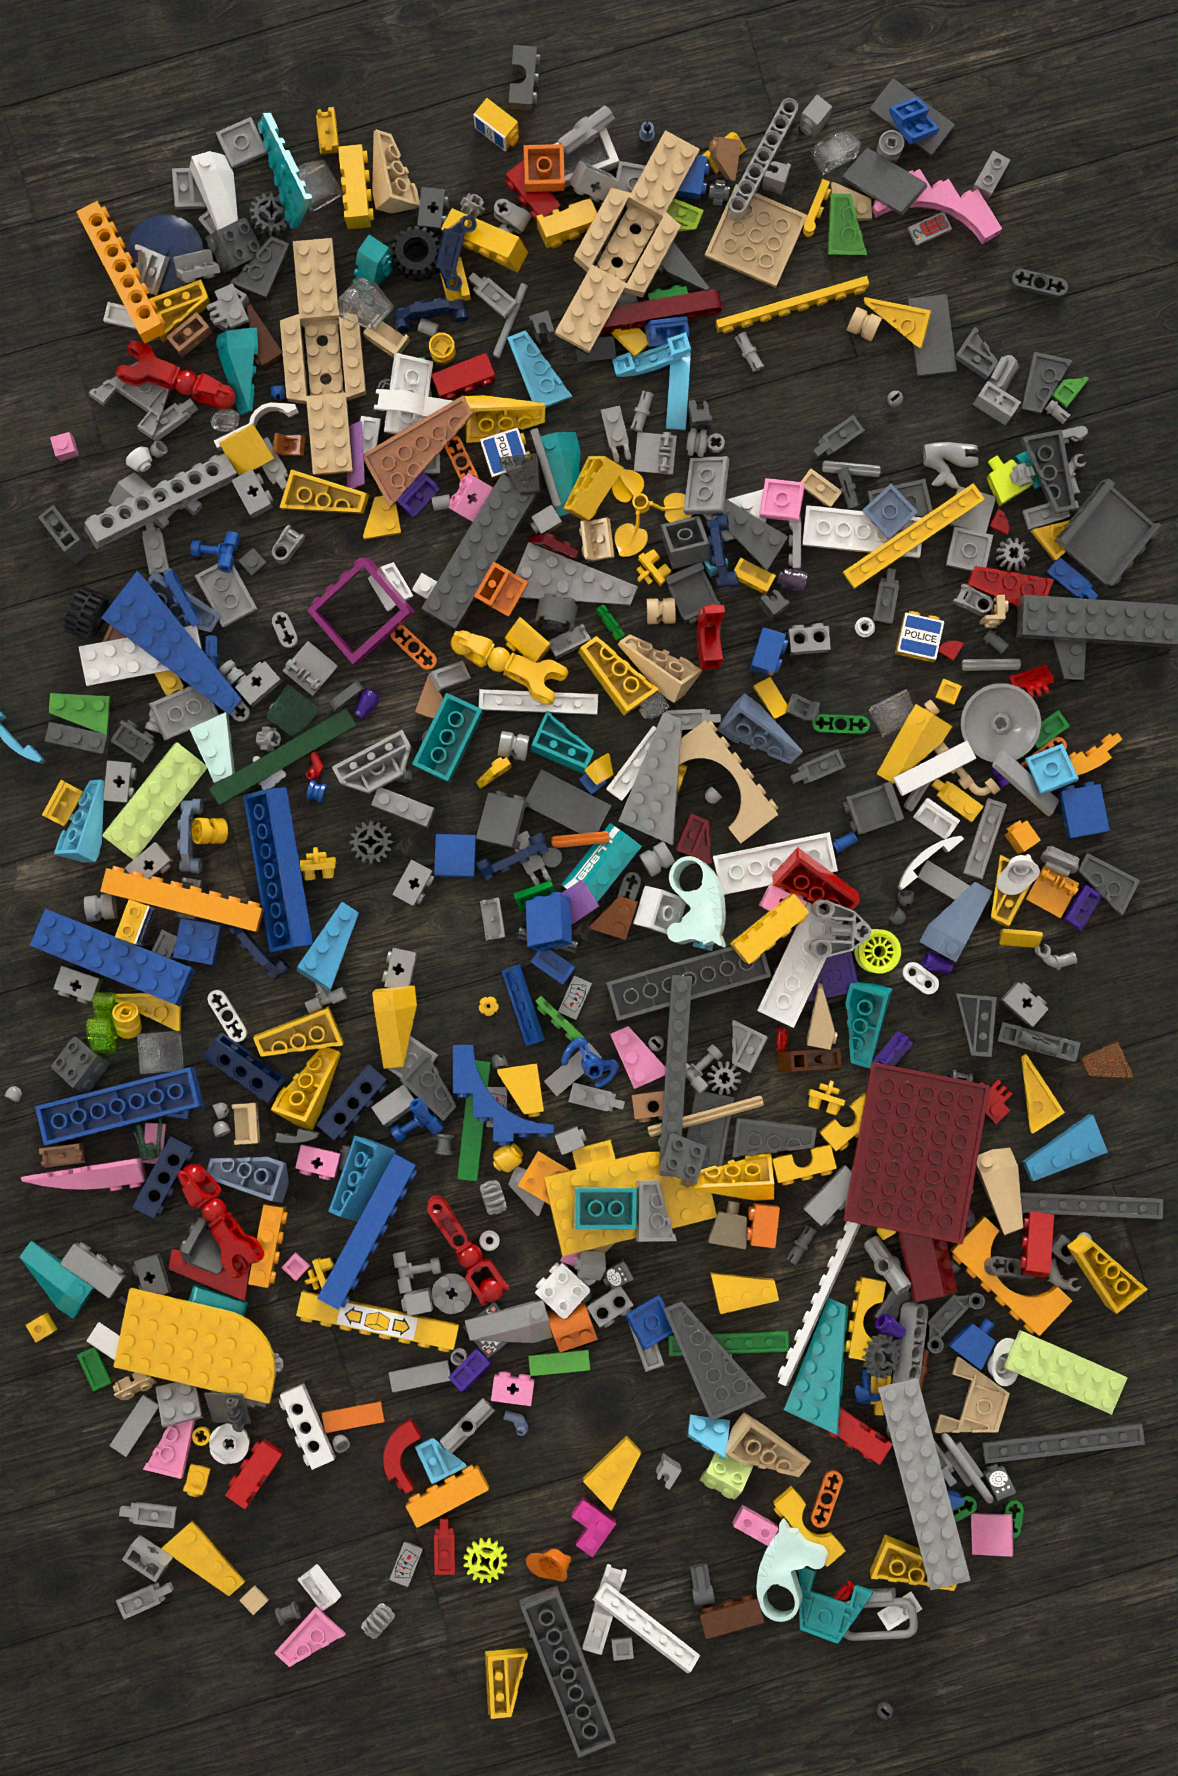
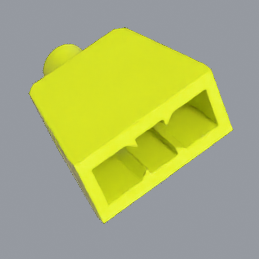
(1000, 481)

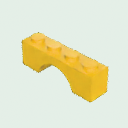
(869, 1292)
(791, 1507)

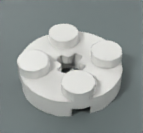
(217, 1444)

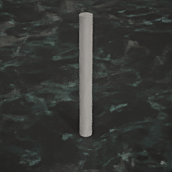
(509, 322)
(545, 467)

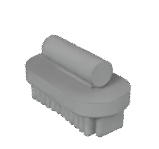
(1004, 372)
(1060, 861)

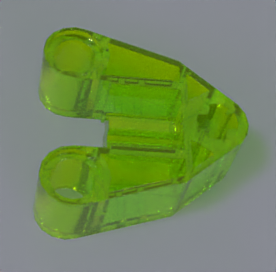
(101, 1029)

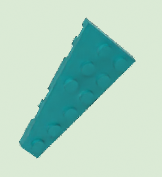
(285, 171)
(820, 1378)

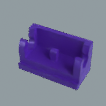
(418, 495)
(1082, 907)
(470, 1370)

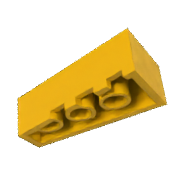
(354, 186)
(491, 242)
(315, 494)
(616, 676)
(769, 929)
(1108, 1278)
(900, 1563)

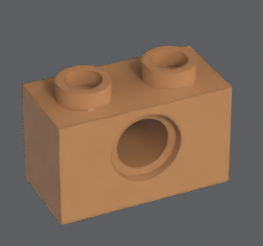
(189, 334)
(640, 1104)

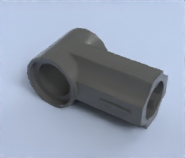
(701, 1588)

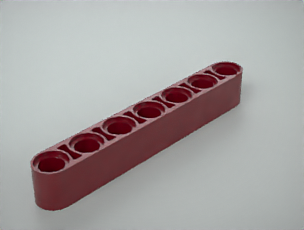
(640, 313)

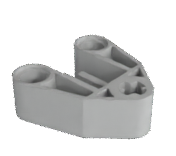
(835, 946)

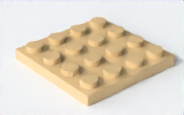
(759, 241)

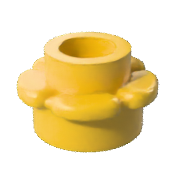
(483, 1006)

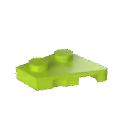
(685, 215)

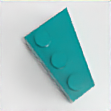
(373, 261)

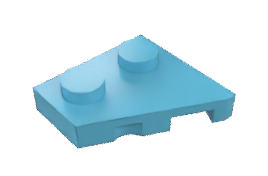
(710, 1433)
(438, 1460)

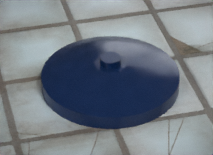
(169, 237)

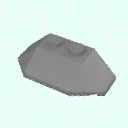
(375, 764)

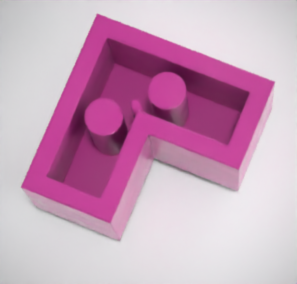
(597, 1525)

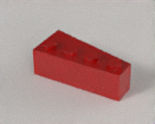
(810, 879)

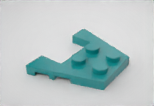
(826, 1615)

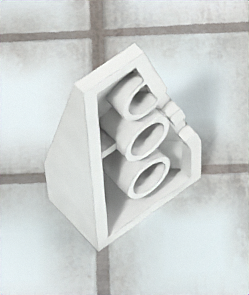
(216, 185)

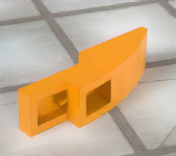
(1095, 756)

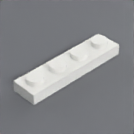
(627, 775)

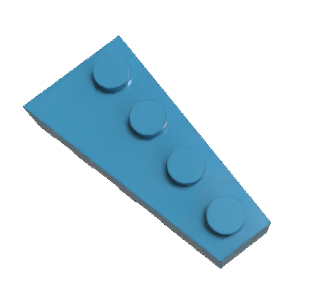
(327, 951)
(1070, 1148)
(360, 1177)

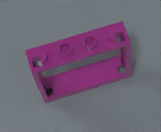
(404, 613)

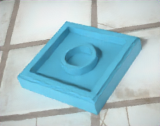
(1051, 769)

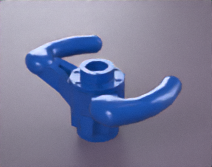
(591, 1063)

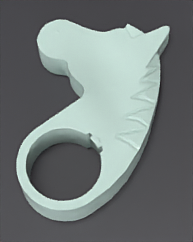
(707, 904)
(786, 1554)

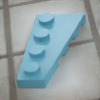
(536, 372)

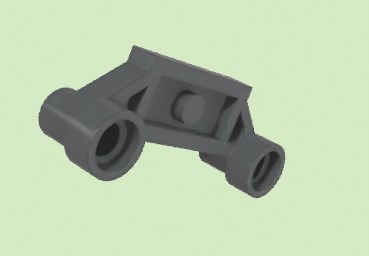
(947, 1315)

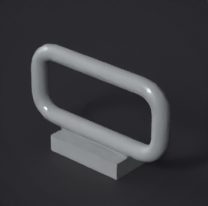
(965, 1466)
(885, 1598)

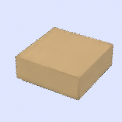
(253, 1600)

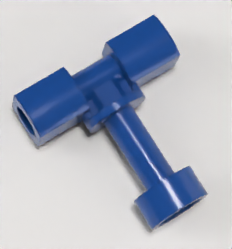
(223, 551)
(421, 1118)

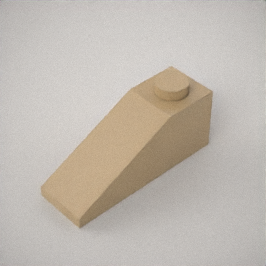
(821, 1026)

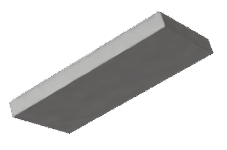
(897, 93)
(884, 181)
(938, 348)
(567, 804)
(710, 1133)

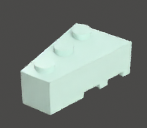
(215, 746)

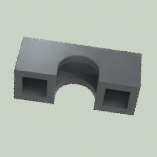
(522, 94)
(78, 738)

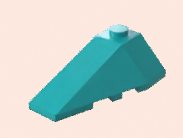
(236, 355)
(564, 462)
(866, 1013)
(60, 1284)

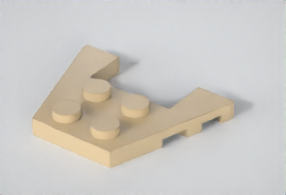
(982, 1406)

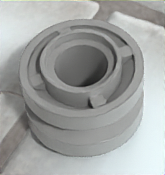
(697, 442)

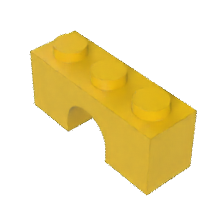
(839, 1136)
(821, 1162)

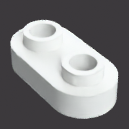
(920, 977)

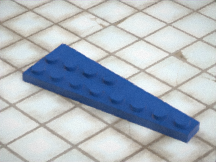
(154, 628)

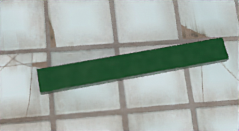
(282, 757)

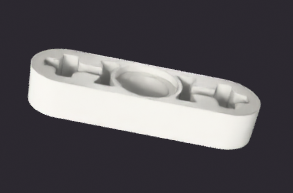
(224, 1000)

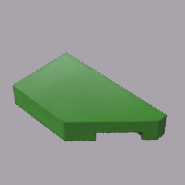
(1068, 390)

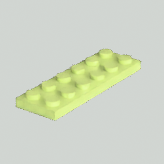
(155, 801)
(1065, 1372)

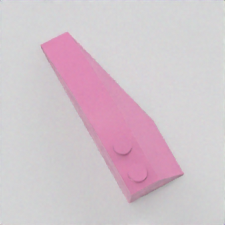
(95, 1176)

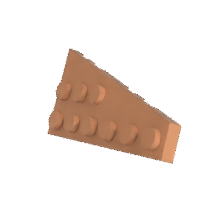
(407, 454)

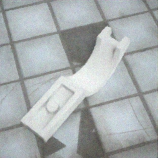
(408, 402)
(288, 409)
(600, 1618)

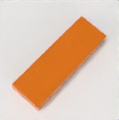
(353, 1417)

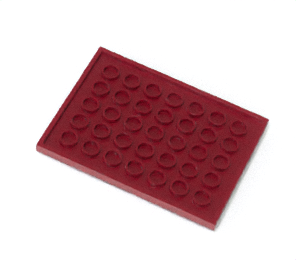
(916, 1153)

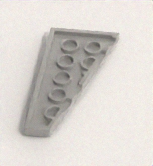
(567, 578)
(654, 792)

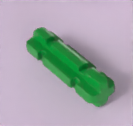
(610, 622)

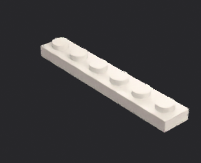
(522, 702)
(646, 1627)

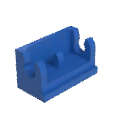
(660, 330)
(553, 965)

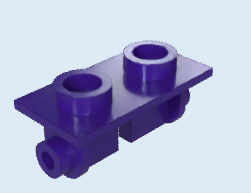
(894, 1050)

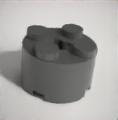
(556, 613)

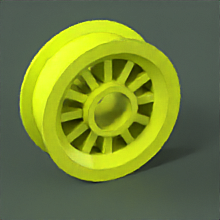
(892, 960)

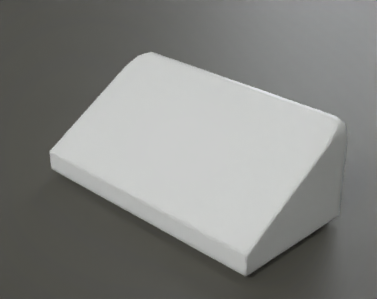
(104, 1340)
(319, 1587)

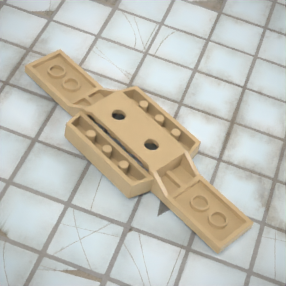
(646, 207)
(320, 317)

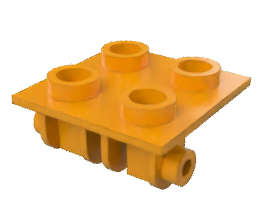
(1052, 891)
(533, 1178)

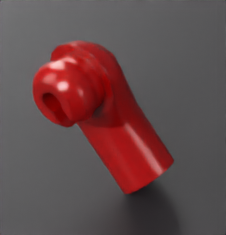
(316, 768)

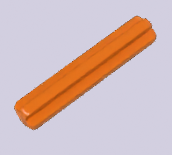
(580, 839)

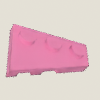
(637, 1058)
(172, 1451)
(312, 1634)

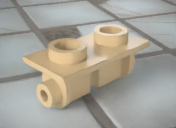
(126, 1389)

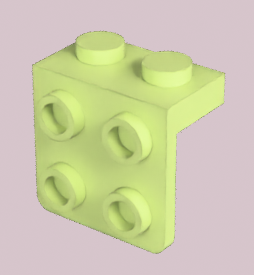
(726, 1476)

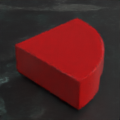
(1000, 523)
(950, 649)

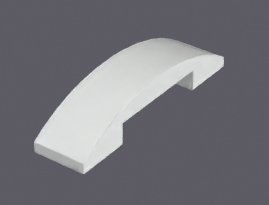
(909, 875)

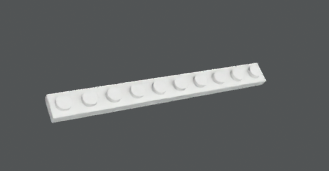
(818, 1301)

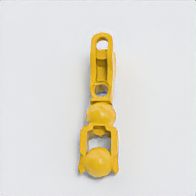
(518, 668)

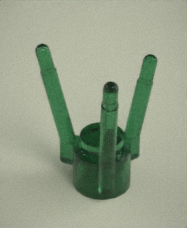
(148, 1151)

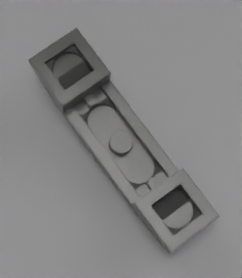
(1067, 1049)

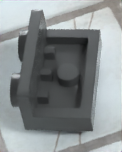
(133, 741)

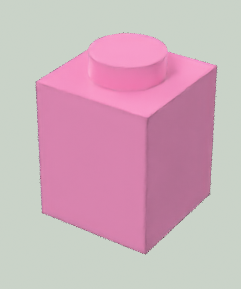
(64, 446)

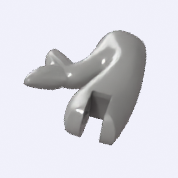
(955, 453)

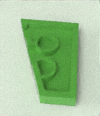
(844, 230)
(83, 710)
(558, 1020)

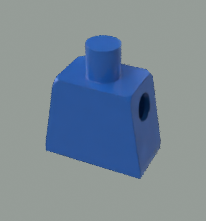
(974, 1342)

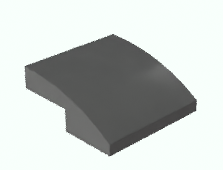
(302, 1136)

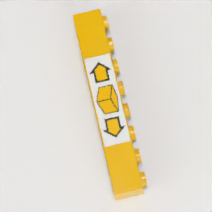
(380, 1320)

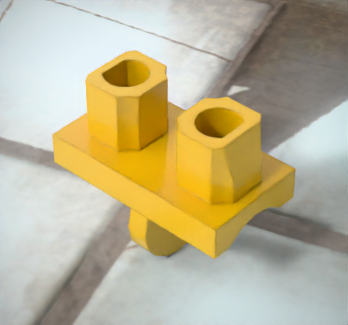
(647, 561)
(317, 861)
(816, 1098)
(320, 1266)

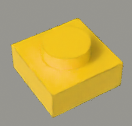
(948, 692)

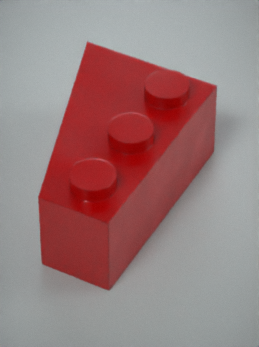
(862, 1437)
(253, 1473)

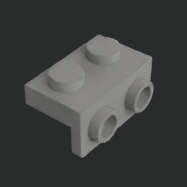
(195, 265)

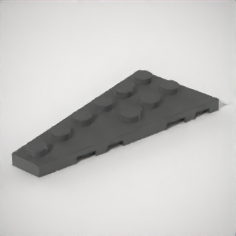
(716, 1374)

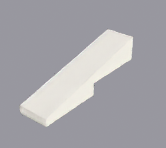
(934, 768)

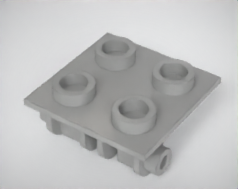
(655, 453)
(310, 668)

